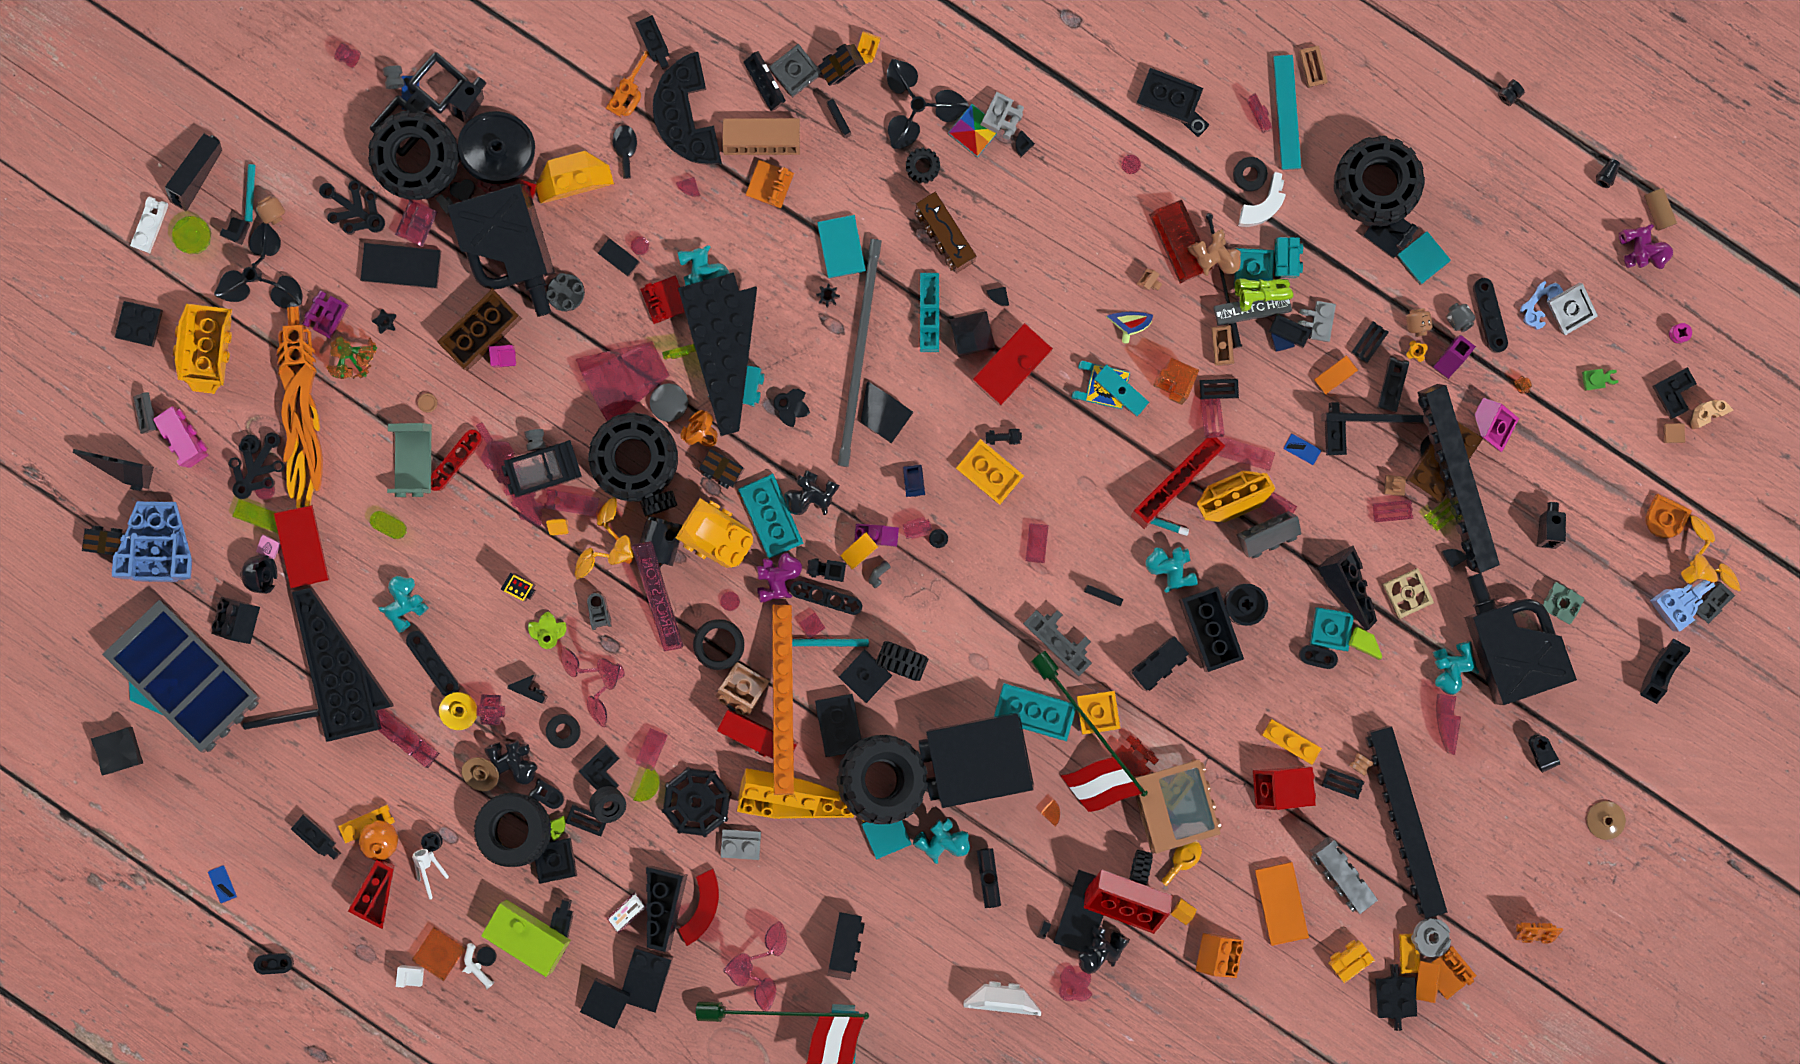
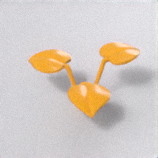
(621, 551)
(1700, 568)

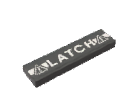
(1232, 313)

